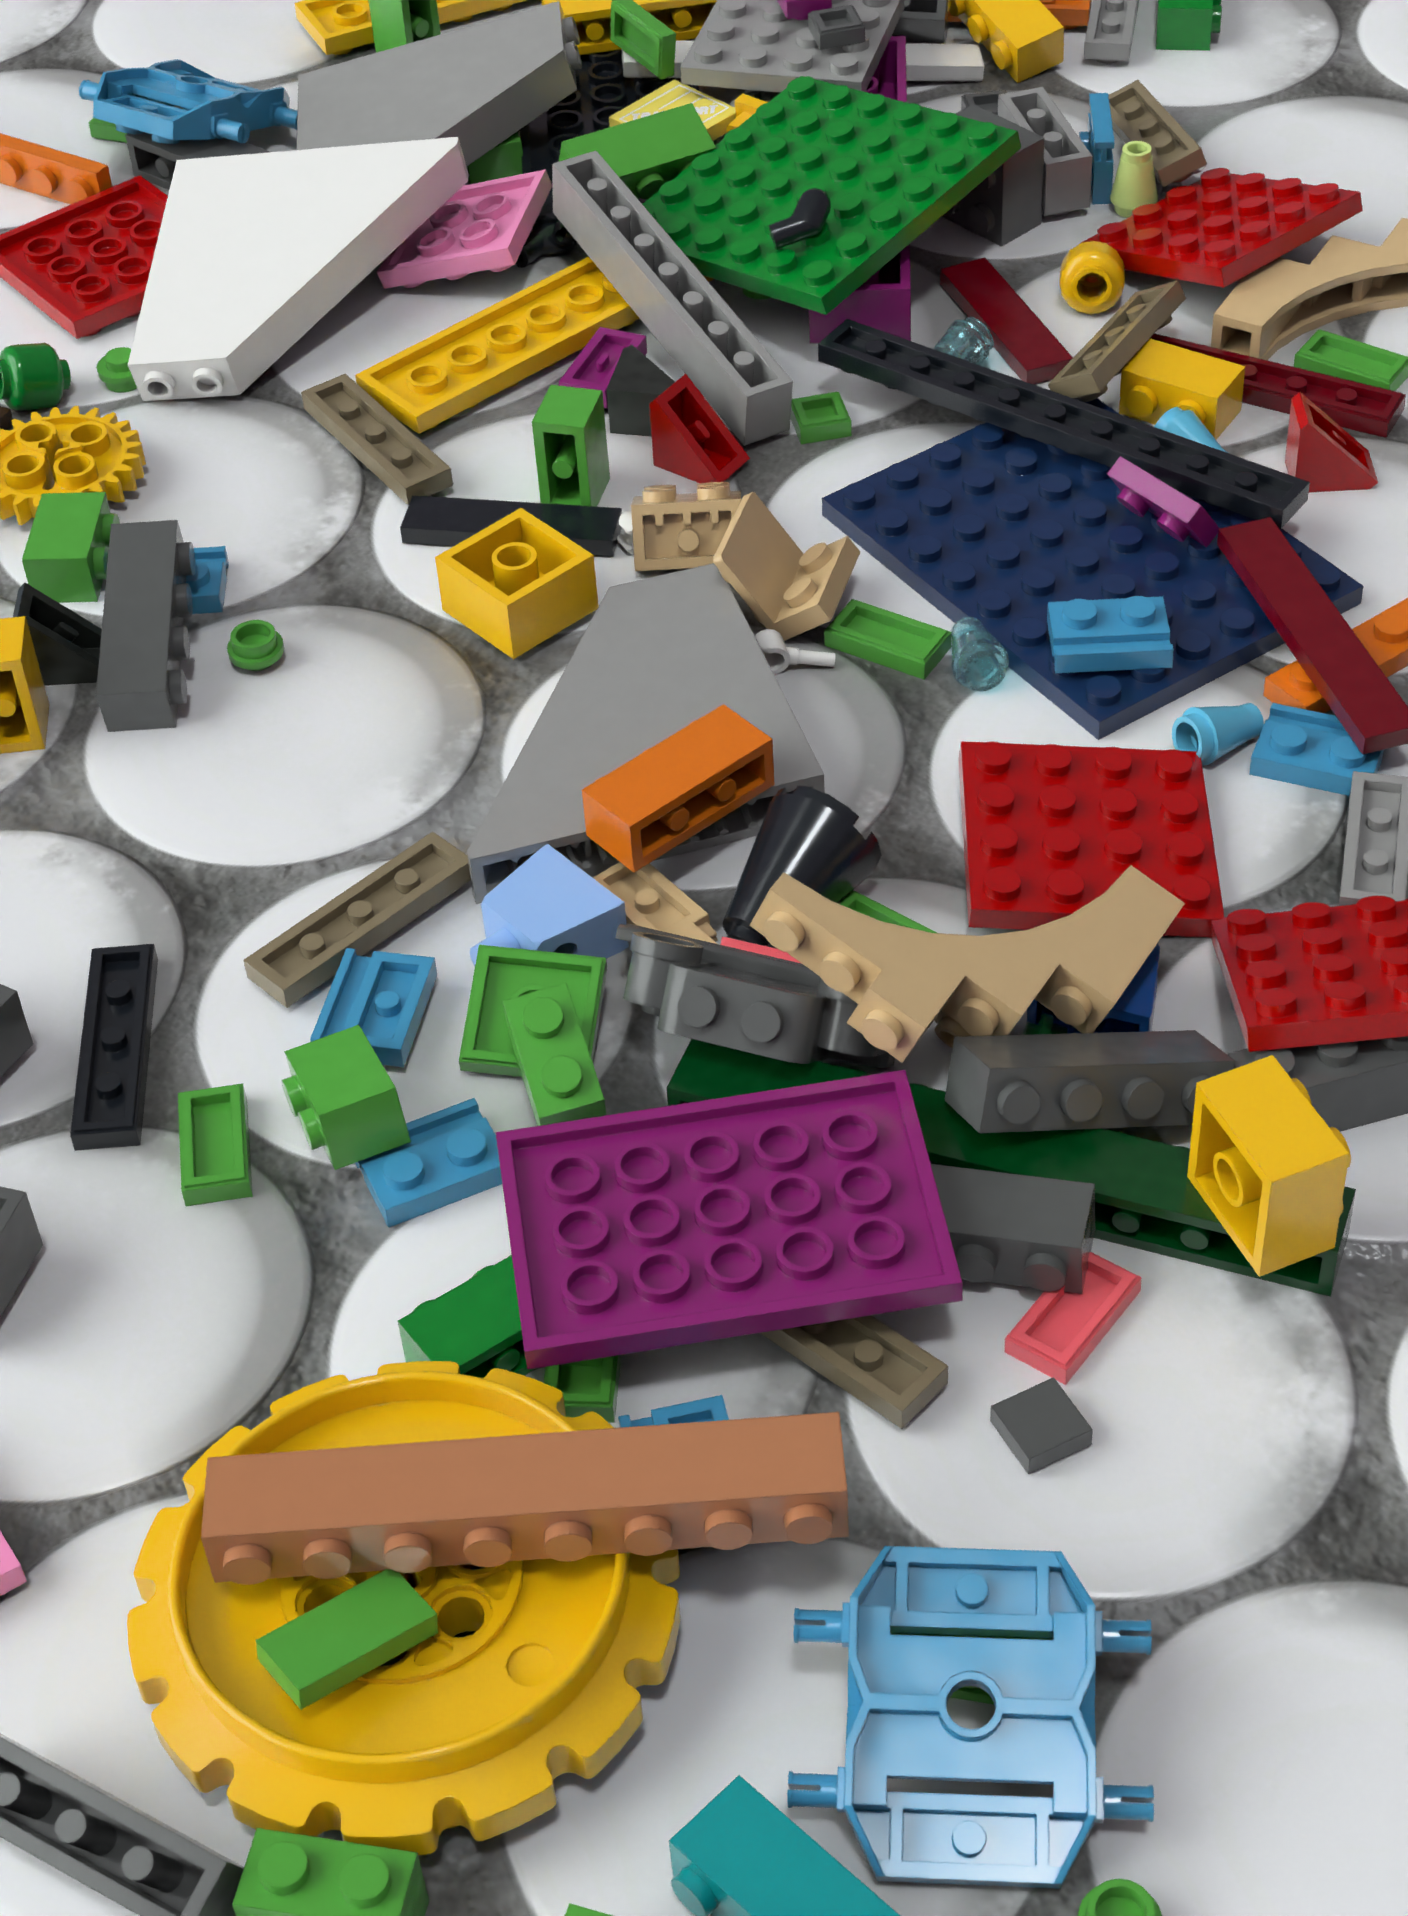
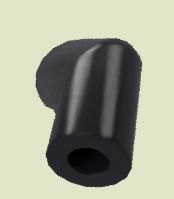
(805, 221)
(546, 240)

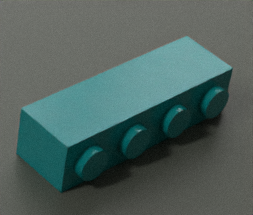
(756, 1862)

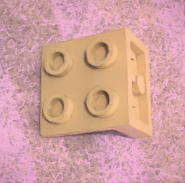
(680, 528)
(778, 580)

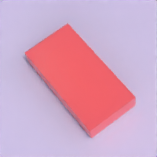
(1068, 1326)

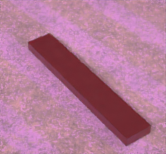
(1344, 401)
(1317, 635)

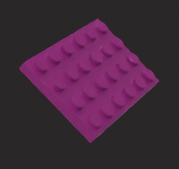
(723, 1219)

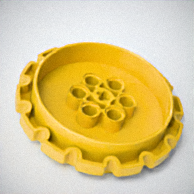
(459, 1723)

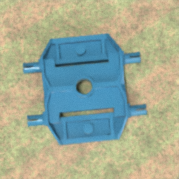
(212, 107)
(1035, 1737)

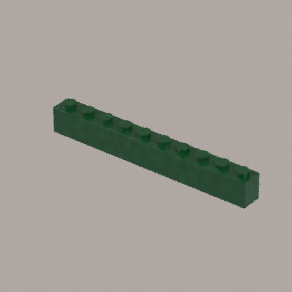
(1138, 1182)

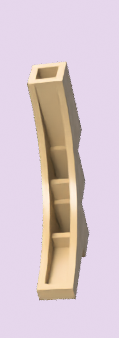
(1295, 297)
(981, 982)

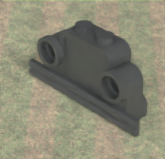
(742, 1000)

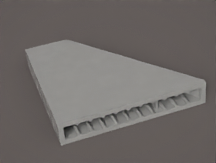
(457, 84)
(641, 672)

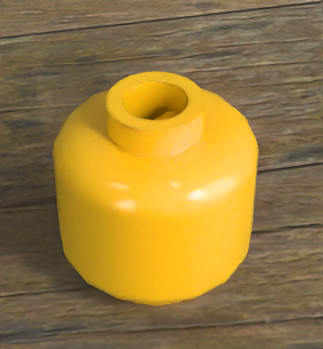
(1094, 293)

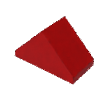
(691, 436)
(1324, 451)

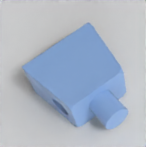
(552, 909)

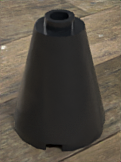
(812, 842)

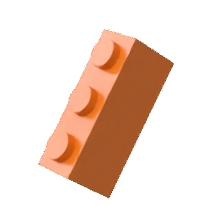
(678, 787)

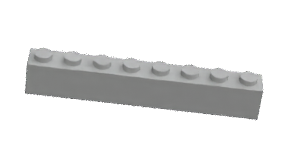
(672, 298)

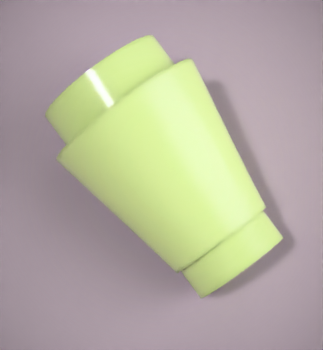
(1134, 179)

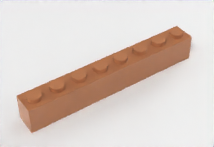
(525, 1498)

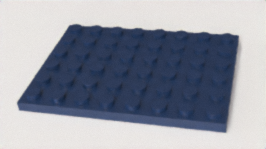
(1014, 523)

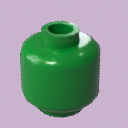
(32, 376)

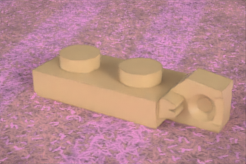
(656, 902)

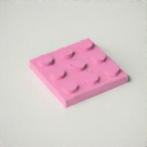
(471, 232)

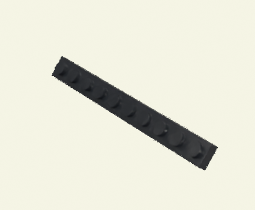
(1064, 422)

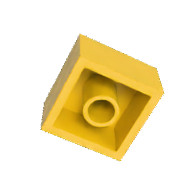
(517, 582)
(1267, 1164)

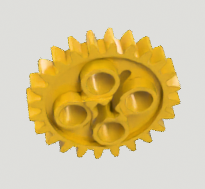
(66, 456)

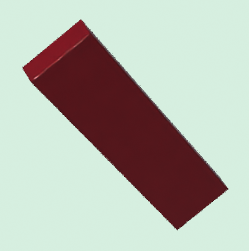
(1014, 327)

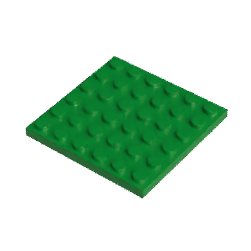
(877, 159)

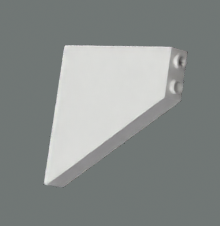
(268, 248)

